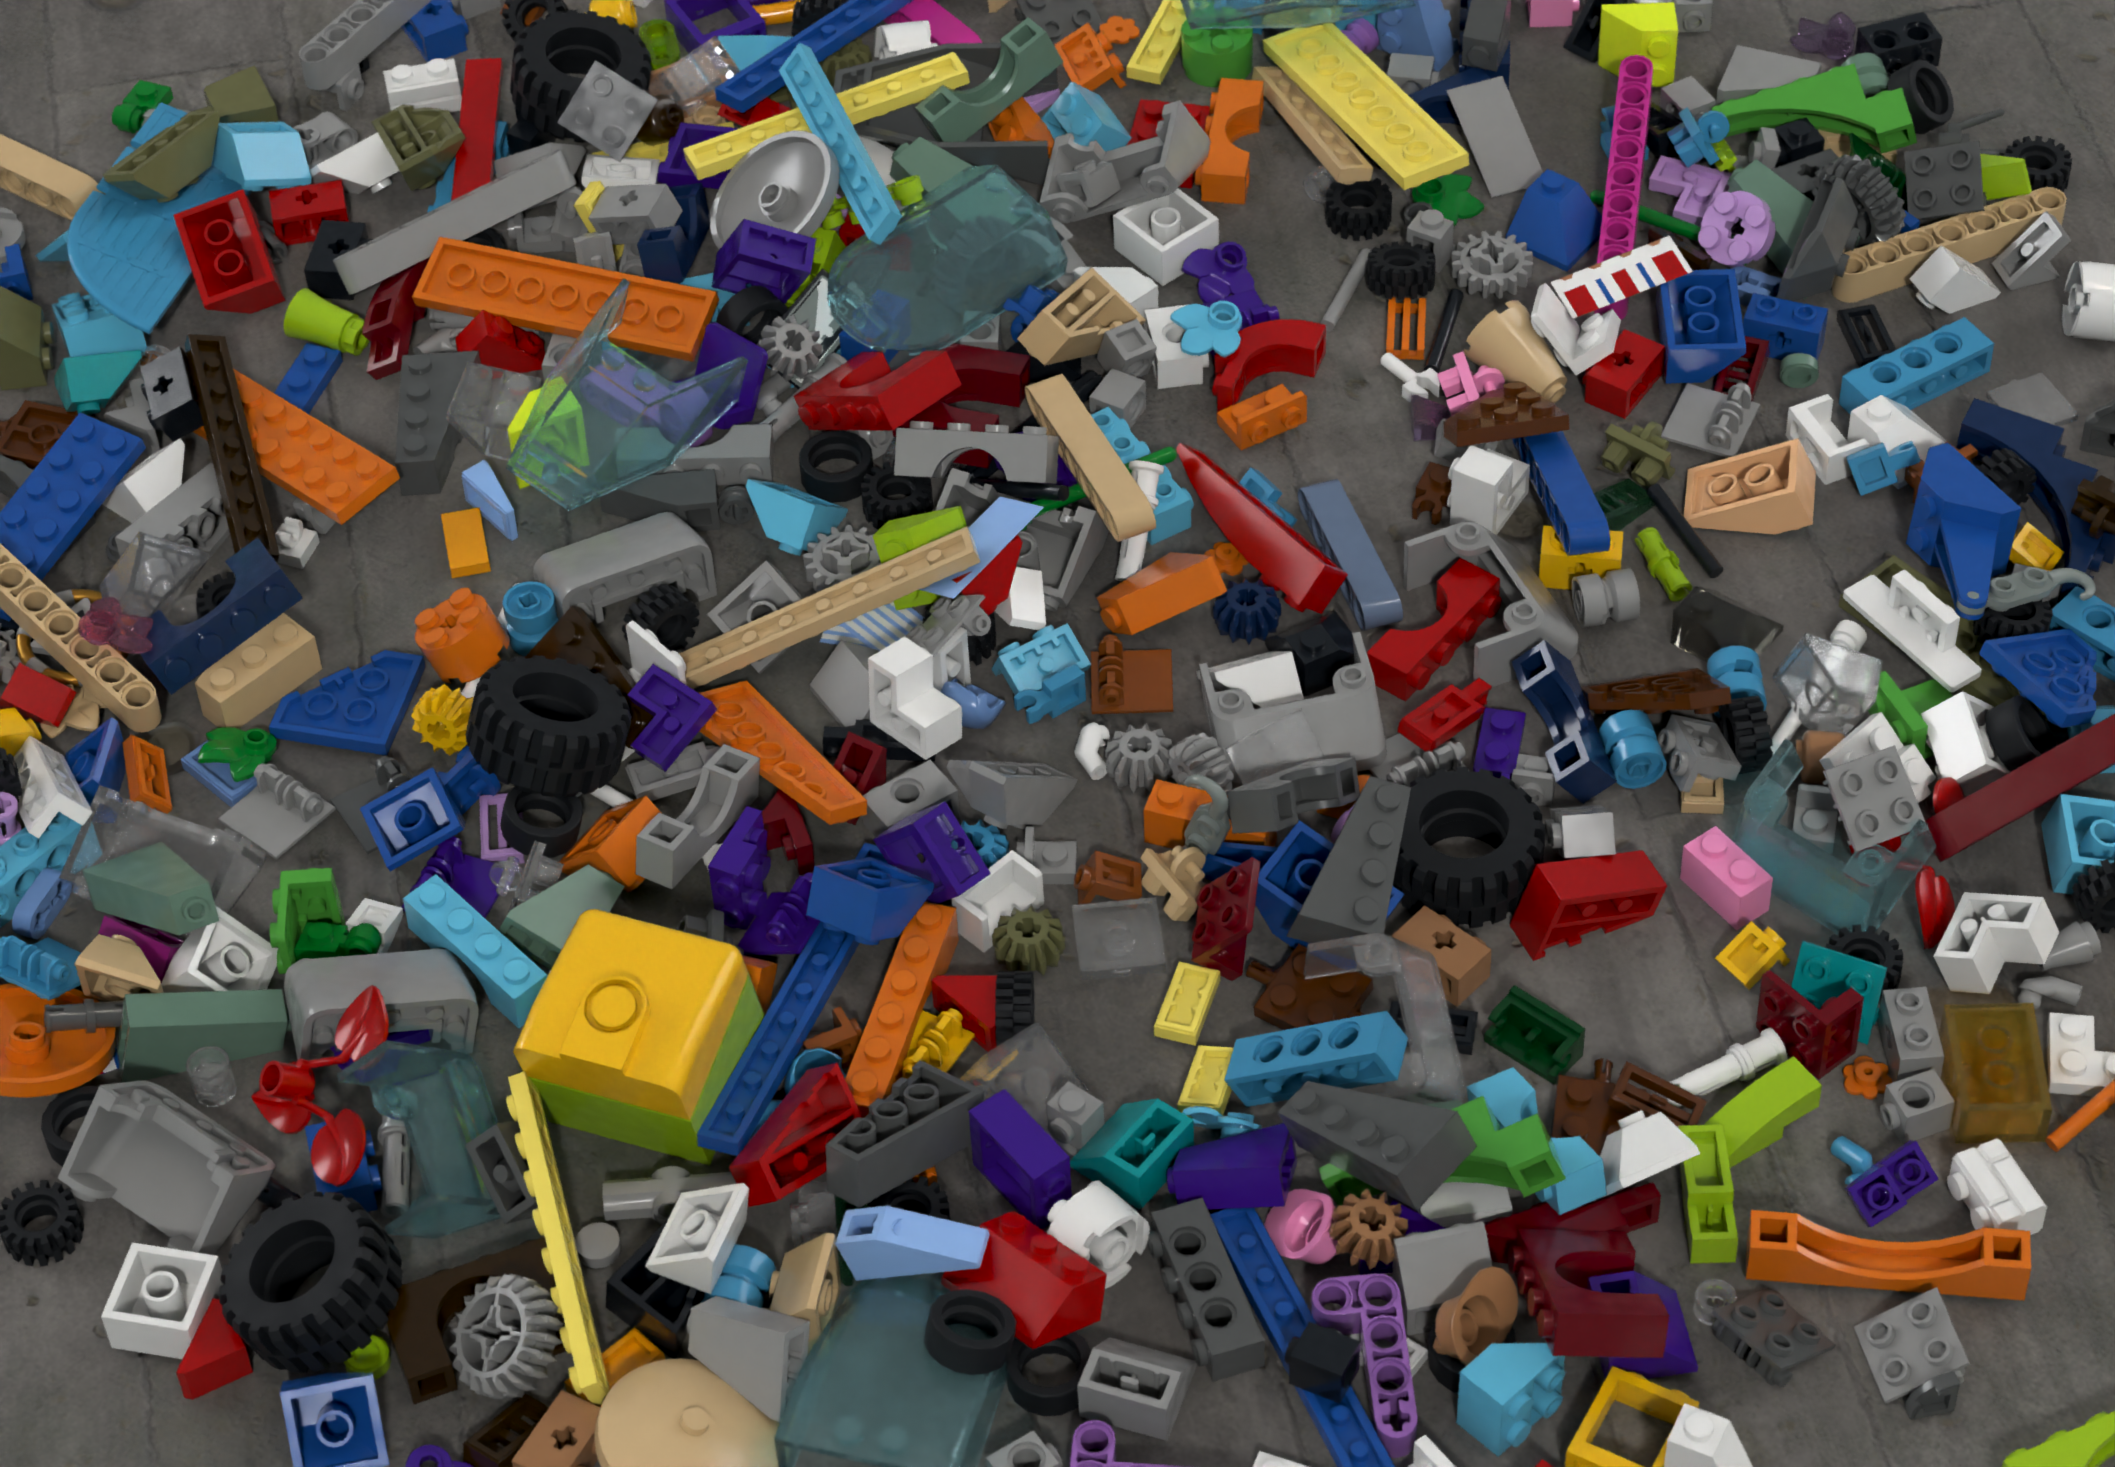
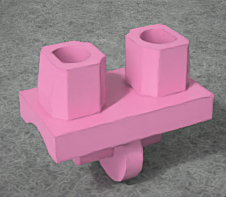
(1462, 379)

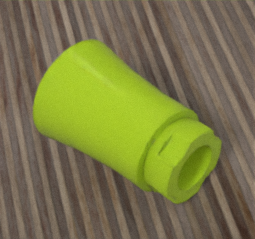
(324, 323)

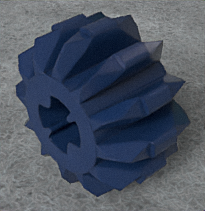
(1247, 611)

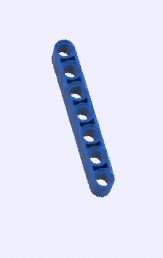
(1565, 493)

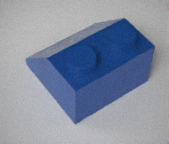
(866, 898)

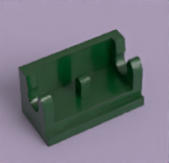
(1535, 1035)

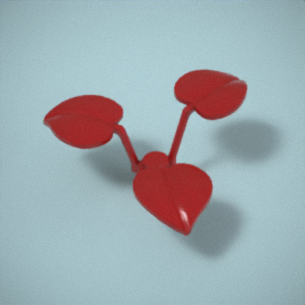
(1933, 892)
(289, 1088)

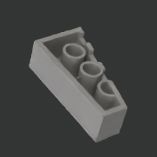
(187, 516)

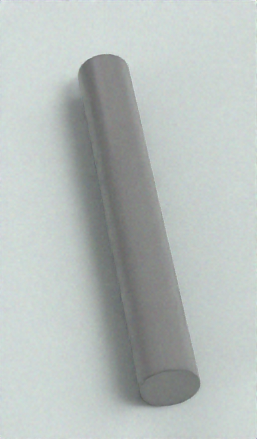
(1346, 290)

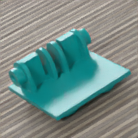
(1828, 974)

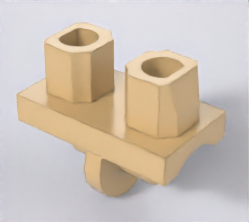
(1179, 874)

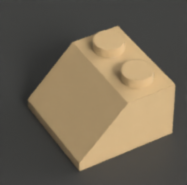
(808, 1284)

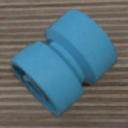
(529, 614)
(1740, 670)
(1632, 749)
(744, 1277)

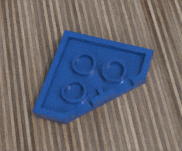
(2050, 671)
(354, 707)

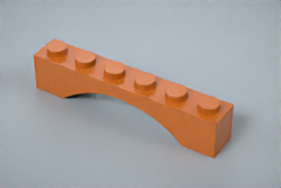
(919, 957)
(1970, 1264)

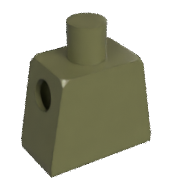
(240, 98)

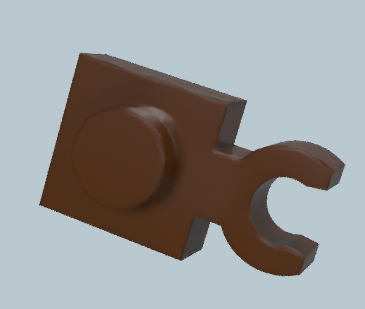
(1432, 492)

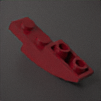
(391, 320)
(1623, 1212)

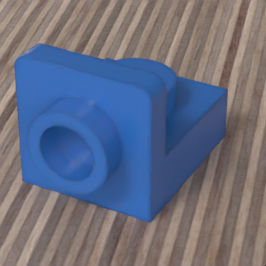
(15, 273)

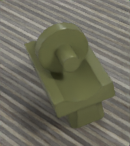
(1641, 447)

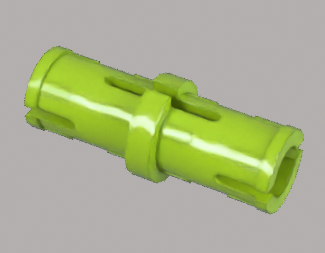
(1663, 564)

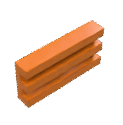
(1406, 308)
(142, 775)

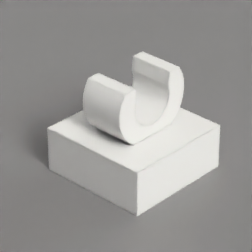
(295, 543)

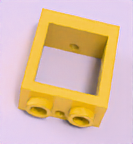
(1635, 1392)

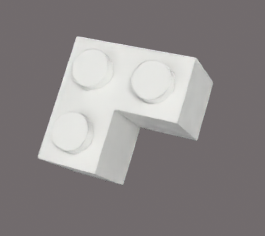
(1486, 488)
(906, 701)
(1991, 932)

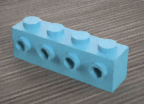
(1175, 503)

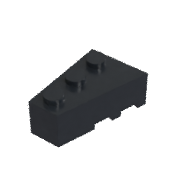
(651, 1301)

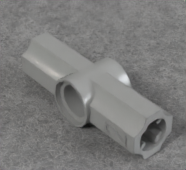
(655, 1195)

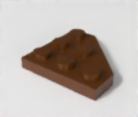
(1505, 415)
(1659, 693)

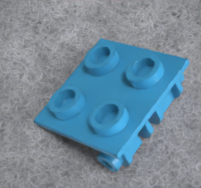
(40, 967)

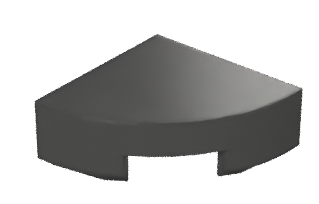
(1933, 1397)

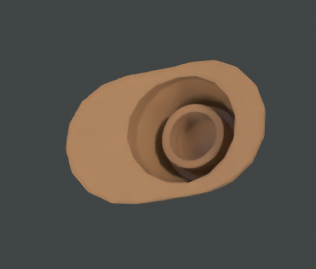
(1477, 1316)

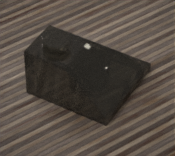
(1714, 621)

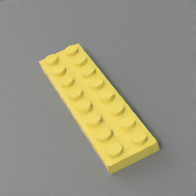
(1366, 104)

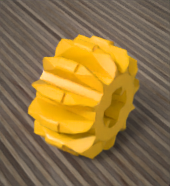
(443, 718)

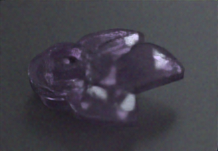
(1830, 40)

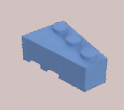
(1418, 32)

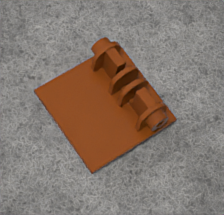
(1130, 679)

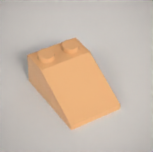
(1753, 491)

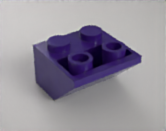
(1678, 1352)

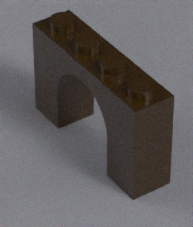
(431, 1303)

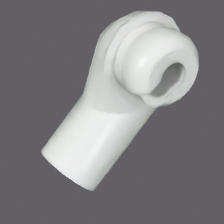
(1087, 749)

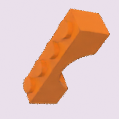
(1236, 113)

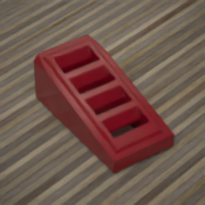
(1755, 349)

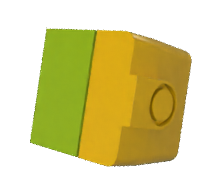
(638, 1032)

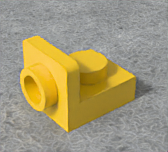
(2034, 549)
(1752, 954)

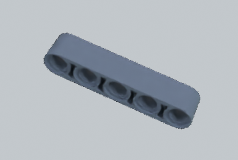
(1346, 543)

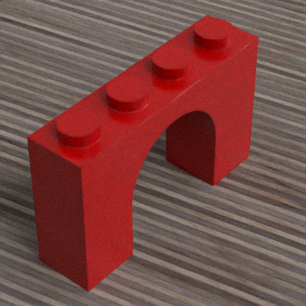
(871, 396)

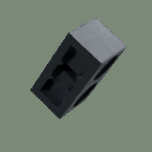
(1901, 41)

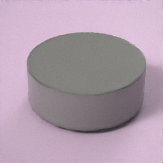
(598, 1245)

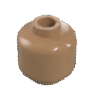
(1811, 749)

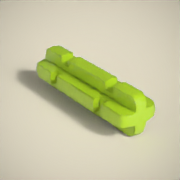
(1726, 156)

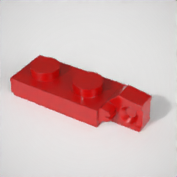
(1445, 715)

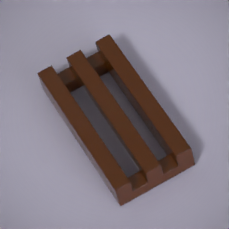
(1653, 1102)

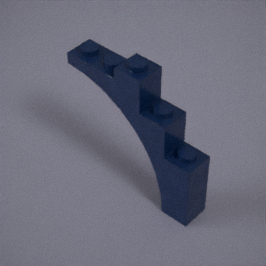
(2055, 491)

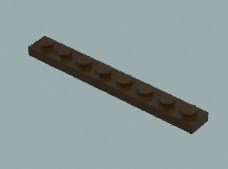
(229, 442)

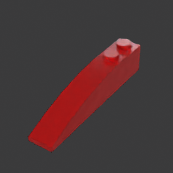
(1263, 537)

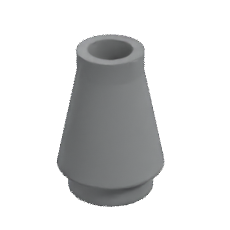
(2073, 946)

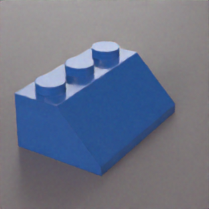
(1700, 325)

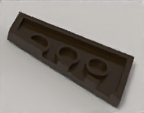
(580, 642)

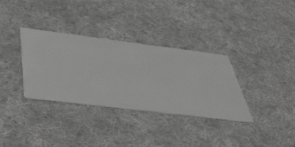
(1496, 135)

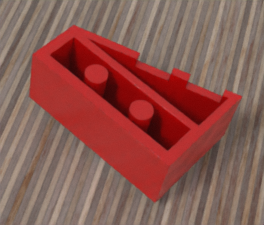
(1583, 896)
(793, 1140)

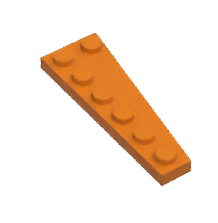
(786, 757)

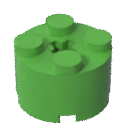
(1216, 54)

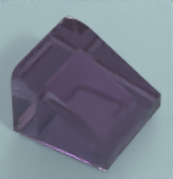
(1426, 417)

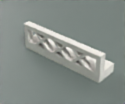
(47, 788)

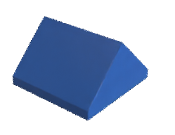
(98, 760)
(412, 818)

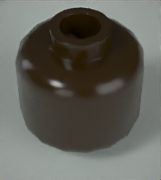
(662, 121)

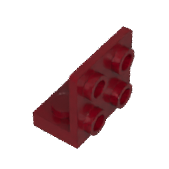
(1225, 919)
(1812, 1035)

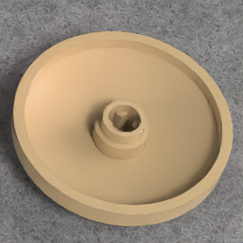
(681, 1418)

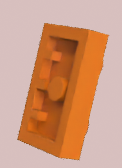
(1088, 58)
(1263, 416)

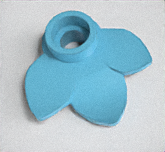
(1209, 328)
(1230, 1125)

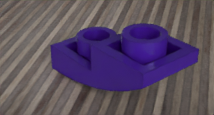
(1891, 1182)

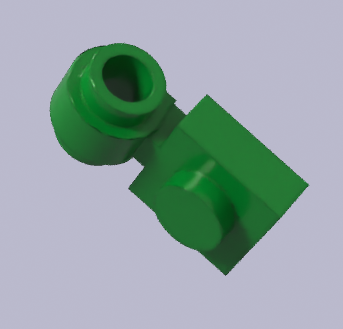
(140, 99)
(335, 940)

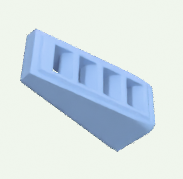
(485, 492)

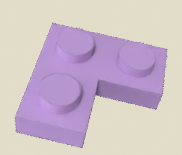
(1693, 185)

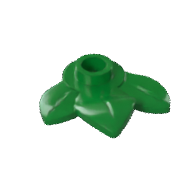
(1449, 197)
(239, 748)

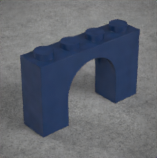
(255, 600)

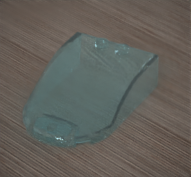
(877, 1391)

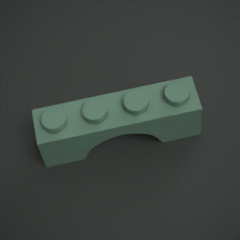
(1024, 61)

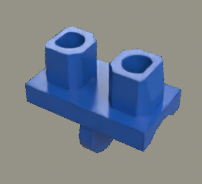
(1029, 306)
(468, 781)

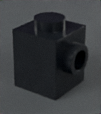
(1798, 141)
(1323, 1361)

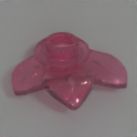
(110, 626)

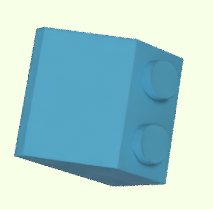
(2076, 836)

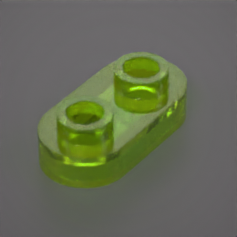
(660, 42)

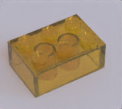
(1995, 1073)

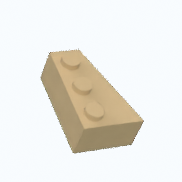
(1077, 320)
(258, 673)

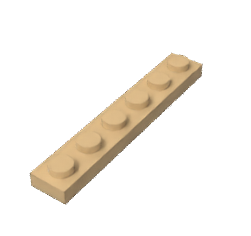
(1314, 127)

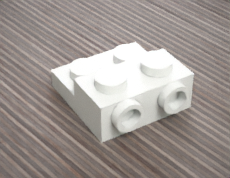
(1875, 735)

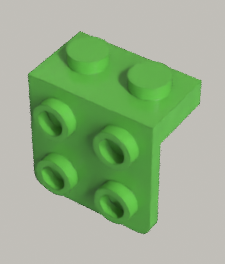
(1905, 708)
(302, 898)

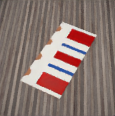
(1621, 277)

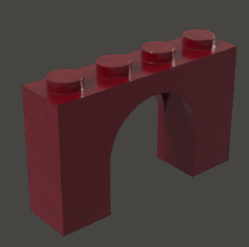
(984, 377)
(1582, 1322)

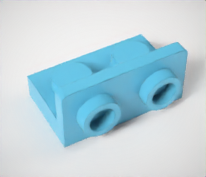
(1038, 659)

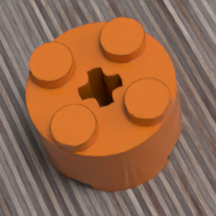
(460, 636)

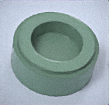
(1799, 370)

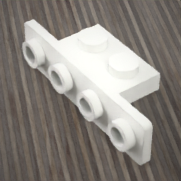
(1917, 625)

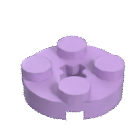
(1717, 224)

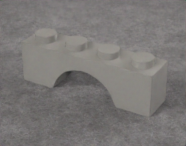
(930, 452)
(738, 456)
(673, 846)

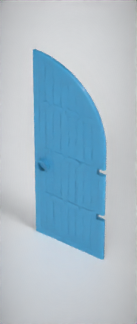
(131, 247)

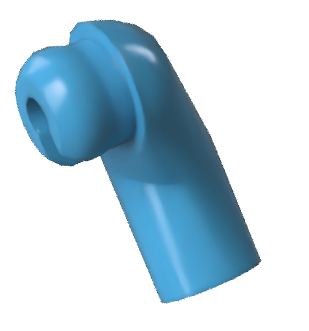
(1853, 1155)

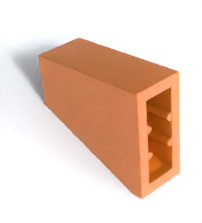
(1160, 592)

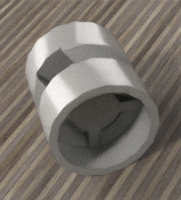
(1605, 597)

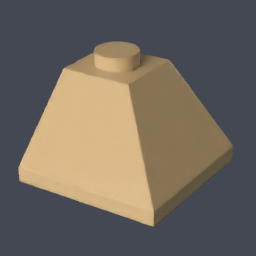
(115, 968)

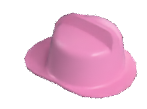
(1303, 1227)

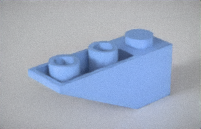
(905, 1243)

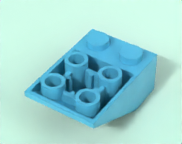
(92, 329)

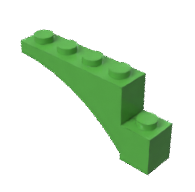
(1832, 104)
(1509, 1157)

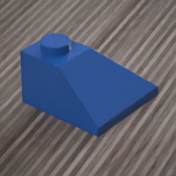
(1556, 220)
(334, 1421)

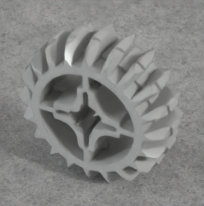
(505, 1337)

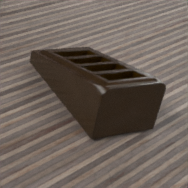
(482, 1447)

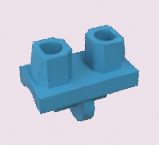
(1694, 139)

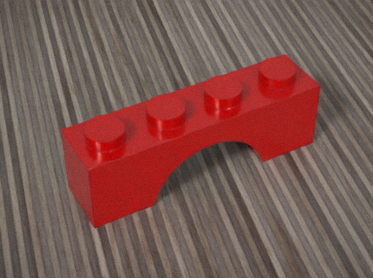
(1408, 658)

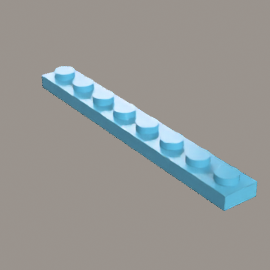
(830, 123)

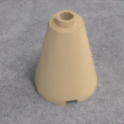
(1515, 349)

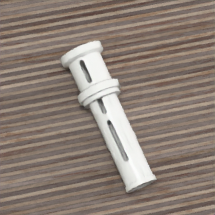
(1133, 548)
(1739, 1063)

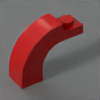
(1268, 348)

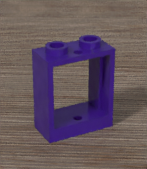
(683, 12)
(749, 260)
(931, 835)
(1019, 1157)

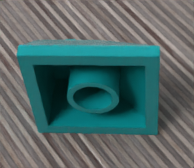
(93, 380)

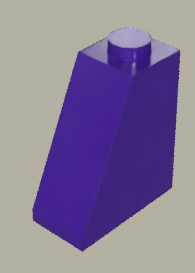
(1236, 1170)

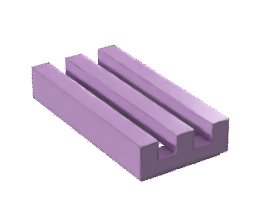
(502, 852)

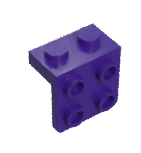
(723, 346)

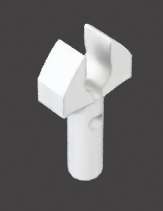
(1413, 381)

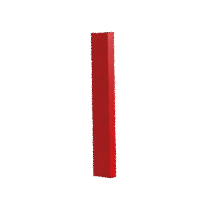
(479, 124)

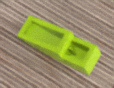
(1765, 1107)
(1708, 1197)

